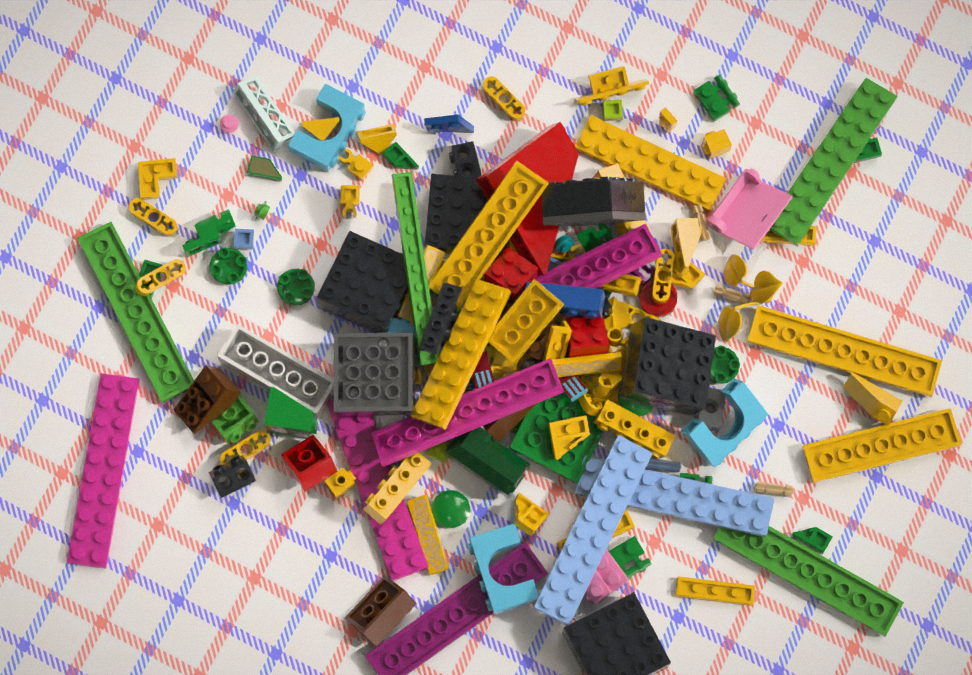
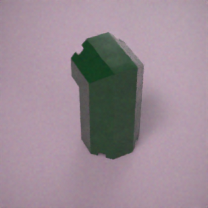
(488, 460)

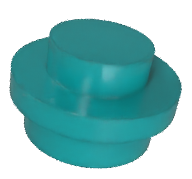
(564, 243)

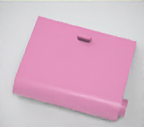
(748, 209)

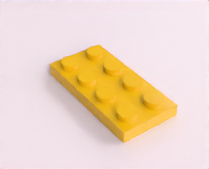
(525, 321)

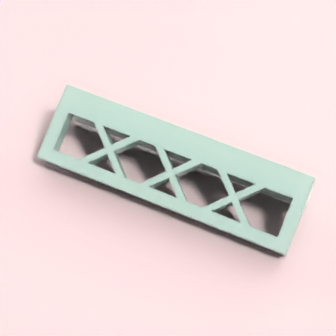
(259, 113)

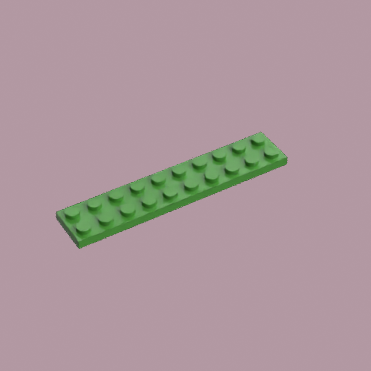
(833, 160)
(136, 312)
(816, 576)

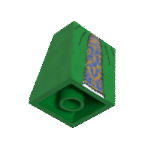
(288, 416)

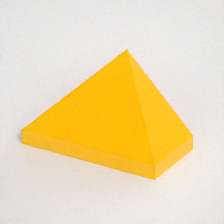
(321, 128)
(378, 138)

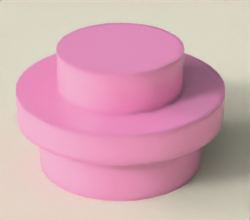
(229, 123)

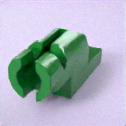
(208, 233)

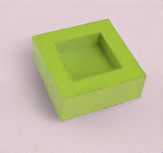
(612, 110)
(437, 452)

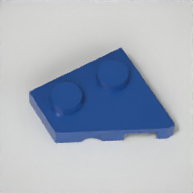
(449, 123)

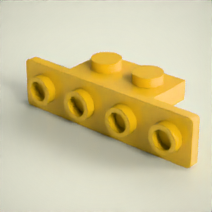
(608, 83)

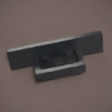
(441, 319)

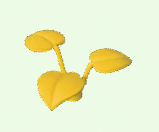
(762, 292)
(614, 325)

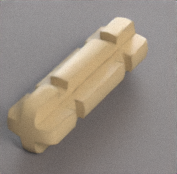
(697, 210)
(731, 294)
(774, 489)

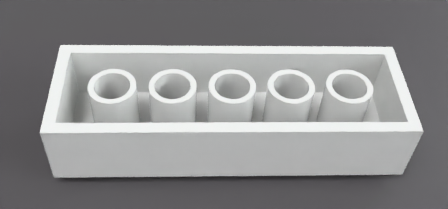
(276, 368)

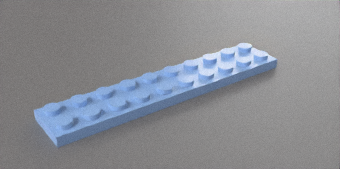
(692, 500)
(592, 530)

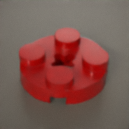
(650, 306)

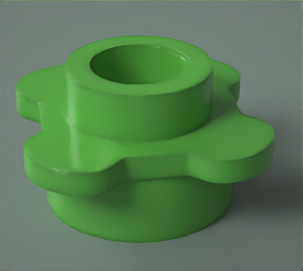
(261, 210)

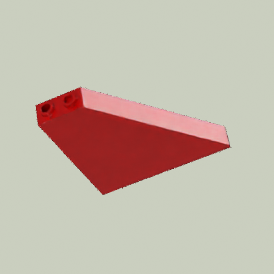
(552, 158)

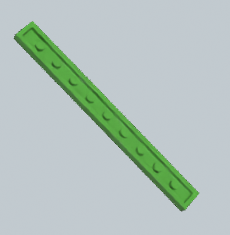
(413, 259)

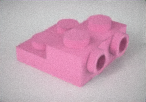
(605, 580)

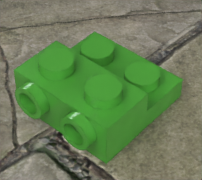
(235, 421)

